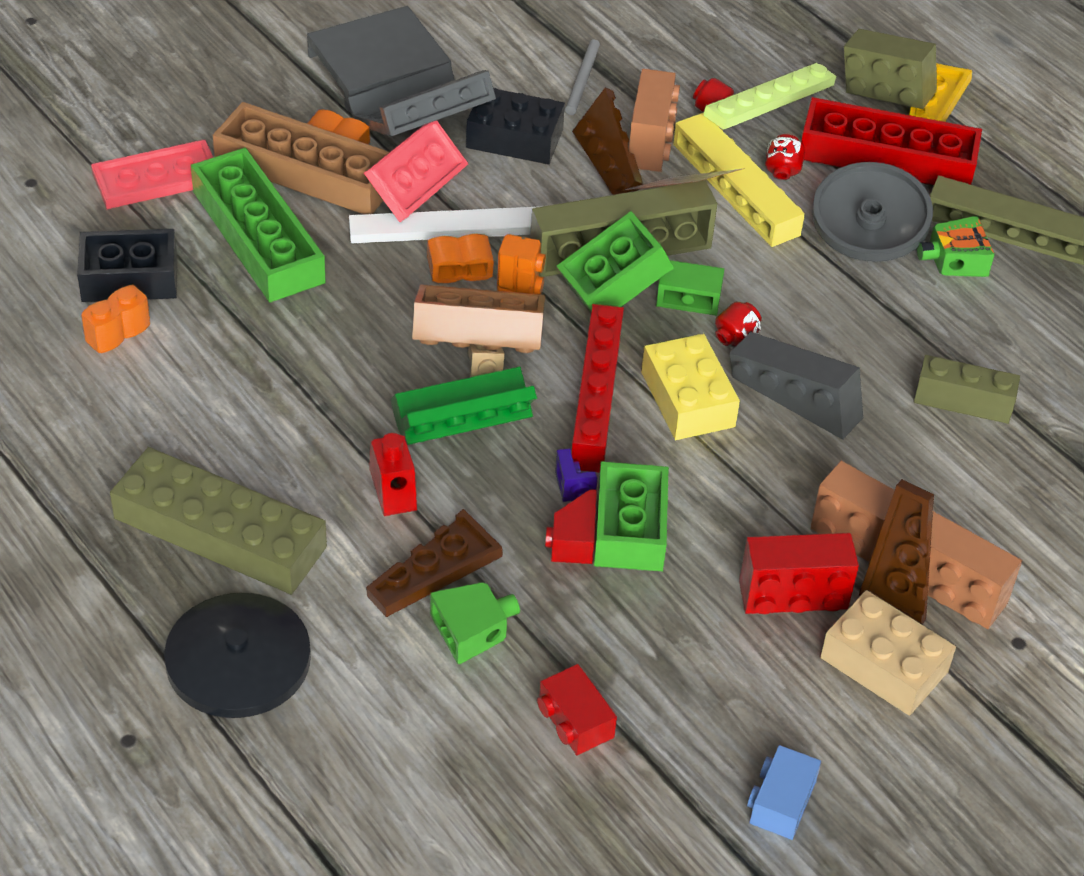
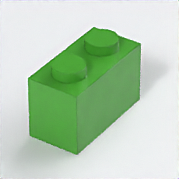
(691, 288)

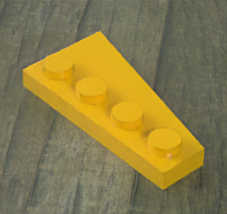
(950, 87)

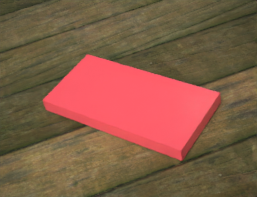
(416, 169)
(148, 174)

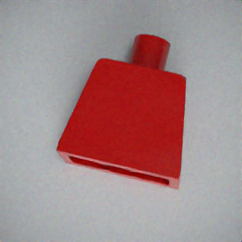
(390, 460)

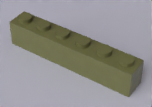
(1011, 219)

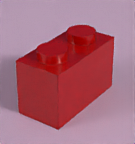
(576, 709)

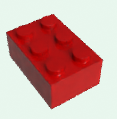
(798, 573)

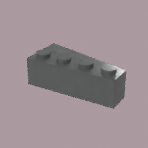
(801, 381)

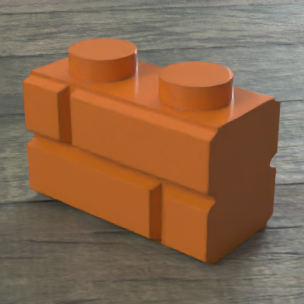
(520, 265)

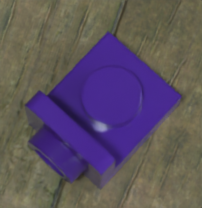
(569, 477)

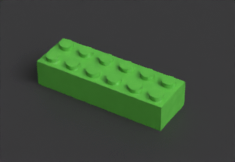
(258, 224)

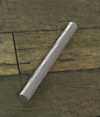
(582, 77)

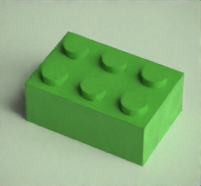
(616, 264)
(631, 516)

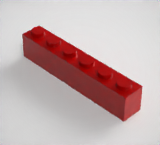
(597, 387)

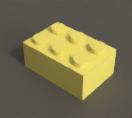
(690, 386)

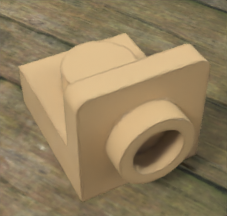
(484, 360)

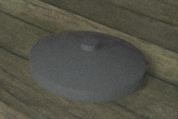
(872, 211)

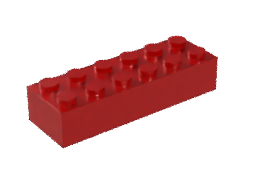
(923, 147)

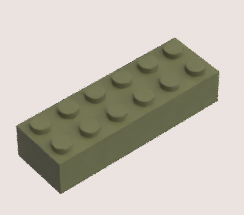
(675, 215)
(219, 520)

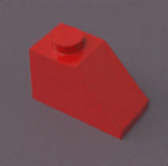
(574, 531)

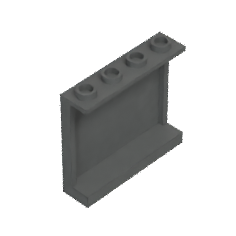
(375, 50)
(420, 99)

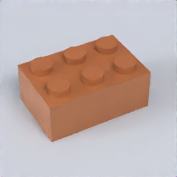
(654, 119)

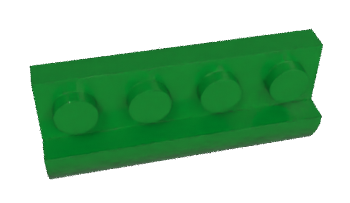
(462, 405)

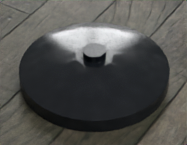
(237, 655)

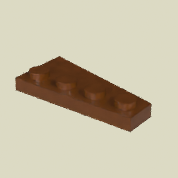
(607, 144)
(902, 552)
(443, 560)

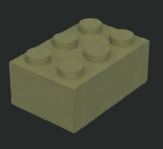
(890, 68)

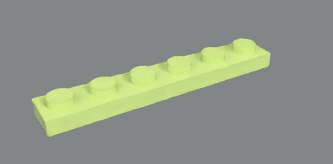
(769, 96)

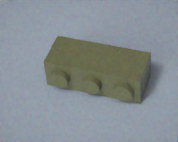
(967, 389)

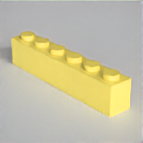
(747, 190)

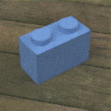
(784, 792)

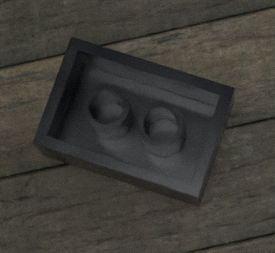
(516, 126)
(127, 258)

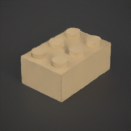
(887, 652)

